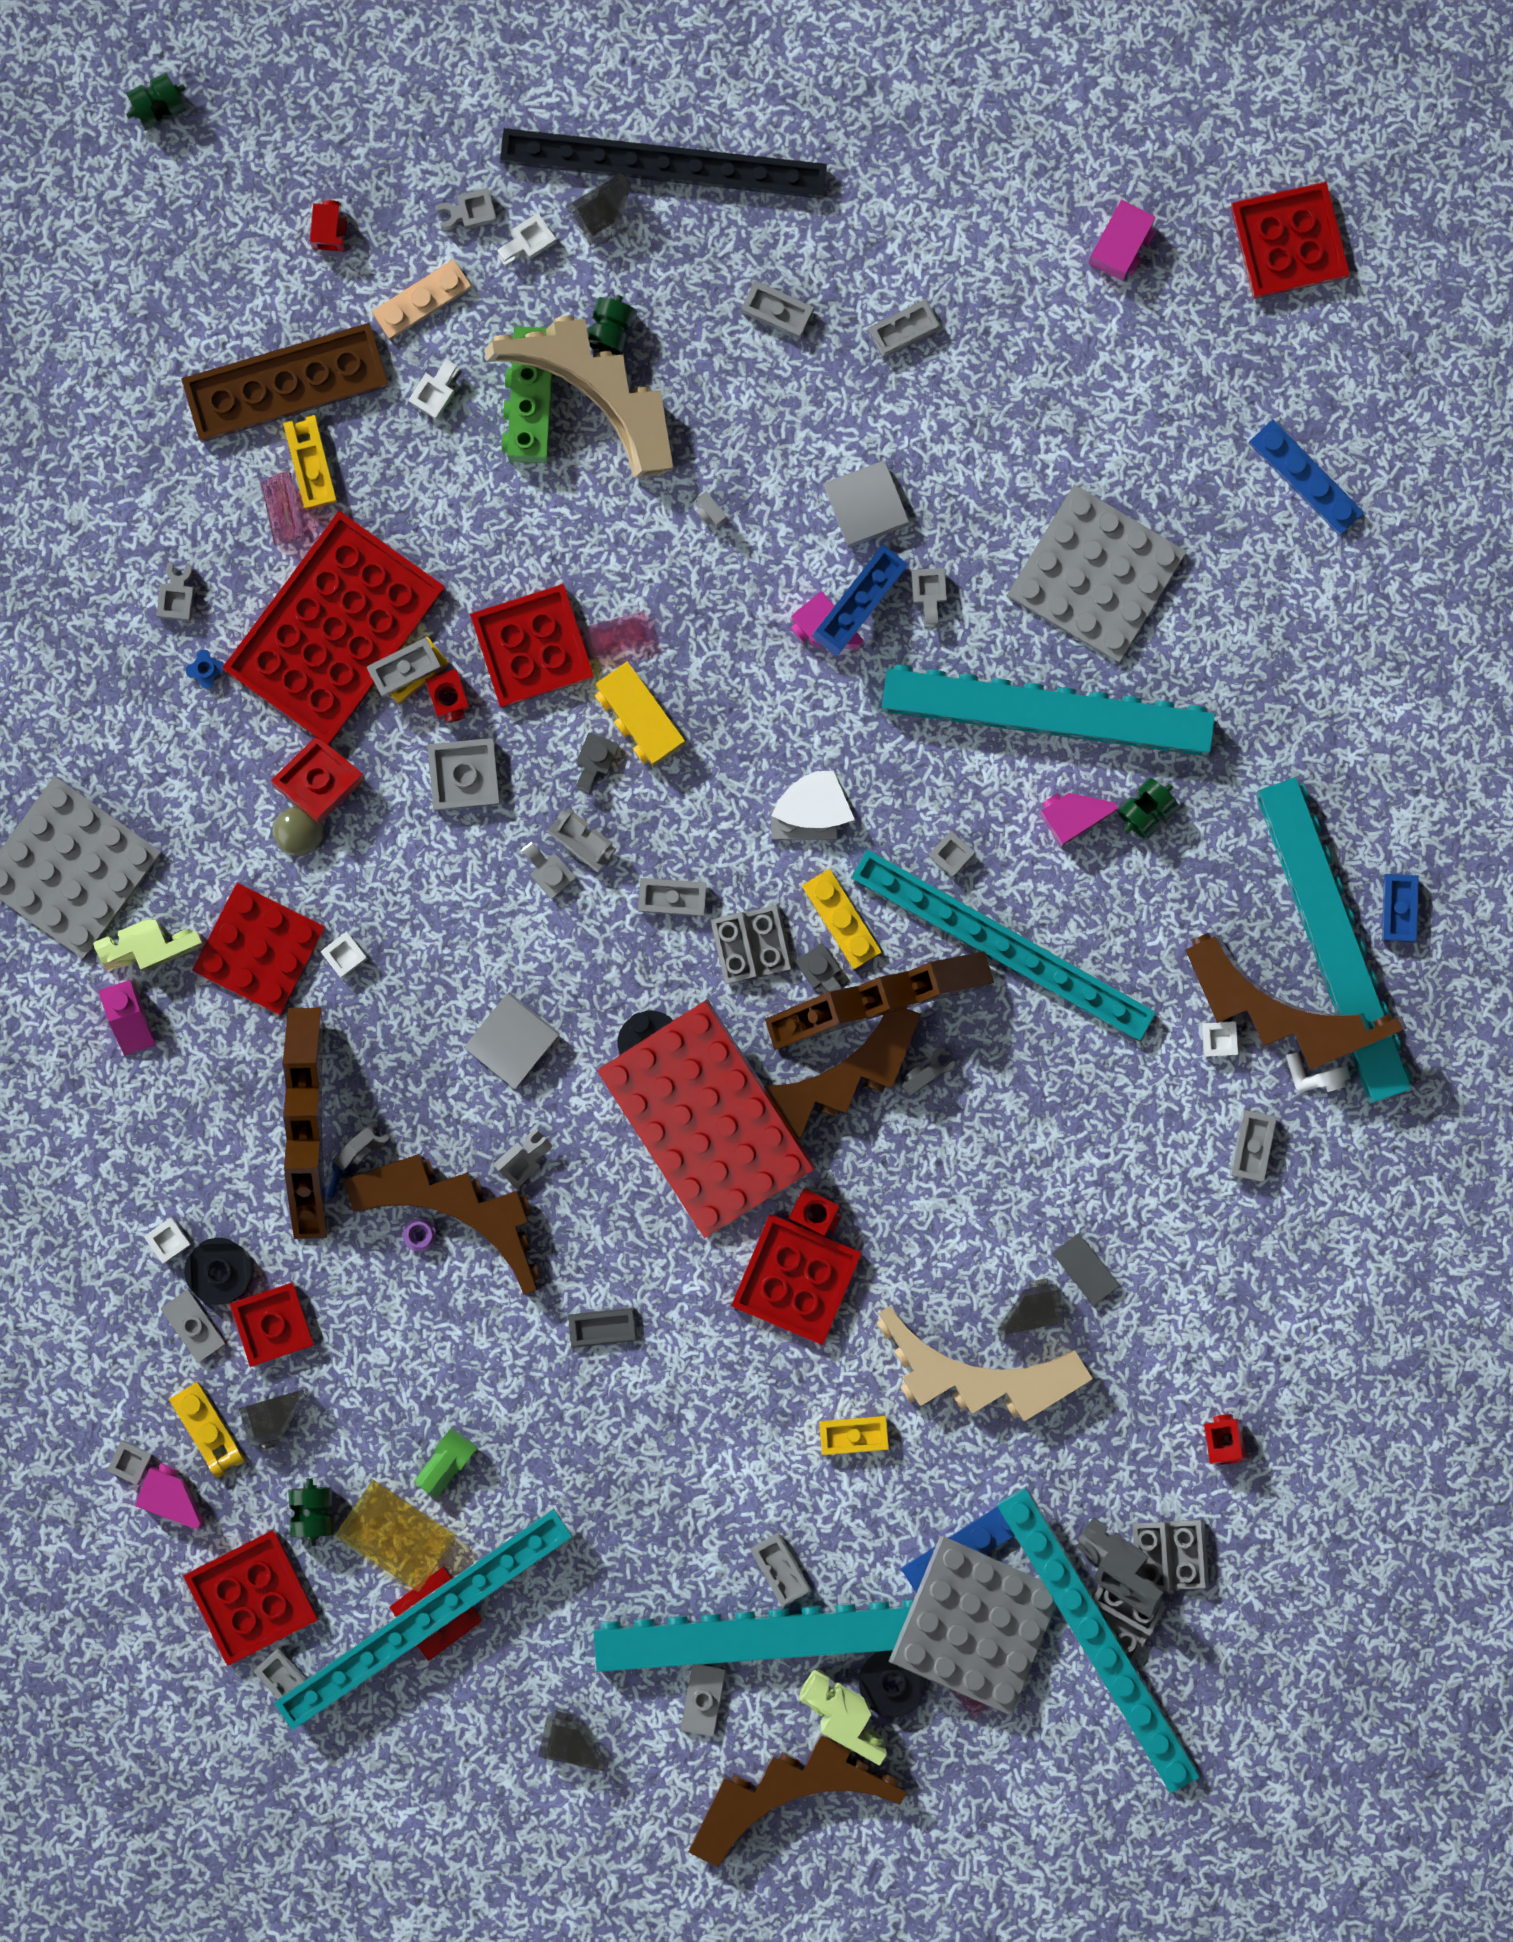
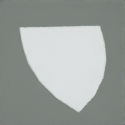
(814, 802)

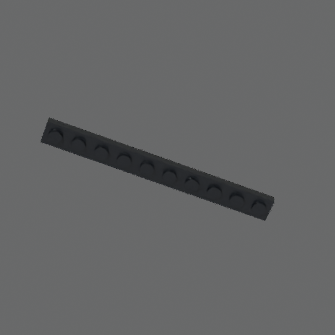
(663, 163)

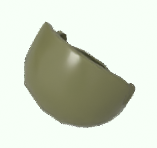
(296, 832)

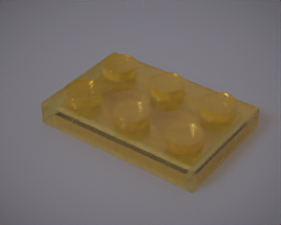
(395, 1536)

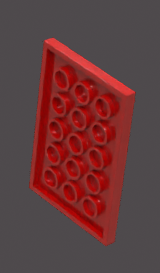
(328, 622)
(706, 1118)

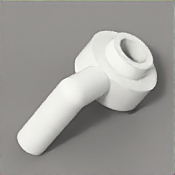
(1332, 1079)

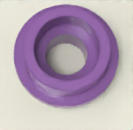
(409, 1230)

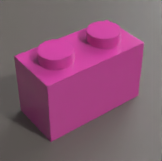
(1122, 240)

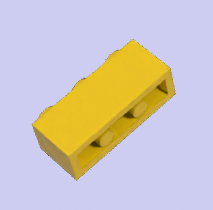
(638, 715)

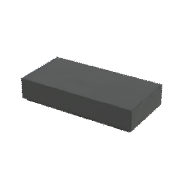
(1085, 1269)
(602, 1327)

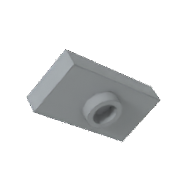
(904, 328)
(193, 1326)
(780, 1570)
(279, 1673)
(702, 1699)

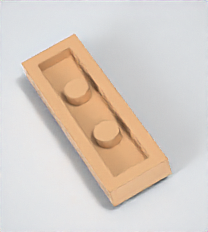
(421, 299)

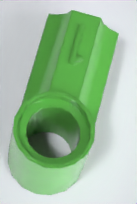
(449, 1457)

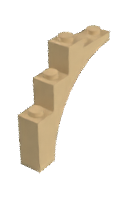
(567, 353)
(933, 1373)

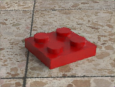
(317, 780)
(272, 1324)
(451, 1631)

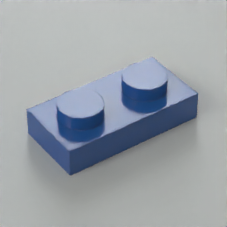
(1400, 908)

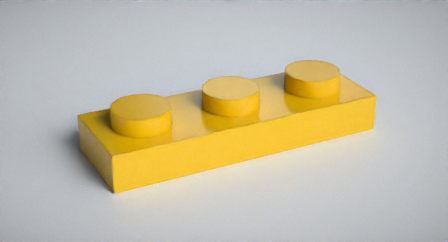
(841, 919)

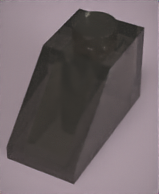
(600, 210)
(1033, 1308)
(271, 1418)
(569, 1742)

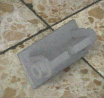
(592, 848)

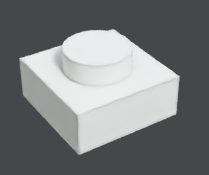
(344, 955)
(1219, 1039)
(167, 1240)

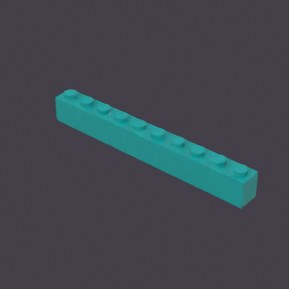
(1048, 712)
(1331, 932)
(749, 1636)

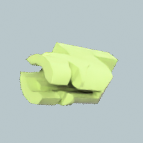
(147, 945)
(843, 1716)

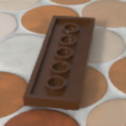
(284, 382)

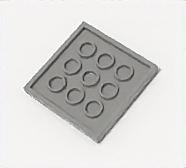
(1096, 573)
(71, 867)
(974, 1626)

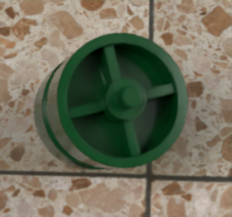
(155, 101)
(612, 320)
(1148, 808)
(311, 1512)

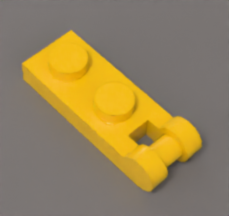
(310, 464)
(206, 1429)

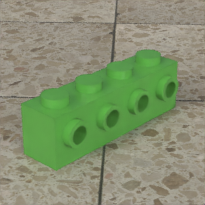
(527, 410)

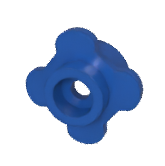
(205, 678)

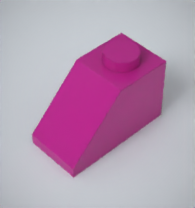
(811, 616)
(1073, 815)
(127, 1017)
(169, 1497)

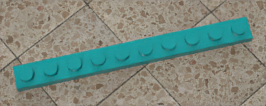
(1003, 945)
(423, 1619)
(1098, 1639)

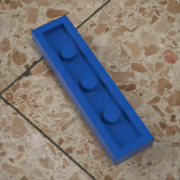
(1306, 477)
(859, 600)
(980, 1535)

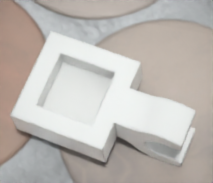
(529, 238)
(432, 393)

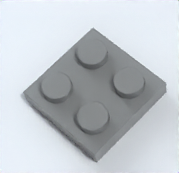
(463, 774)

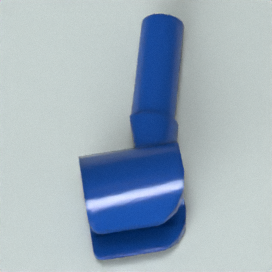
(336, 1174)

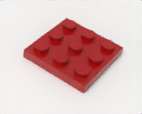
(1289, 240)
(532, 646)
(258, 948)
(796, 1279)
(250, 1597)

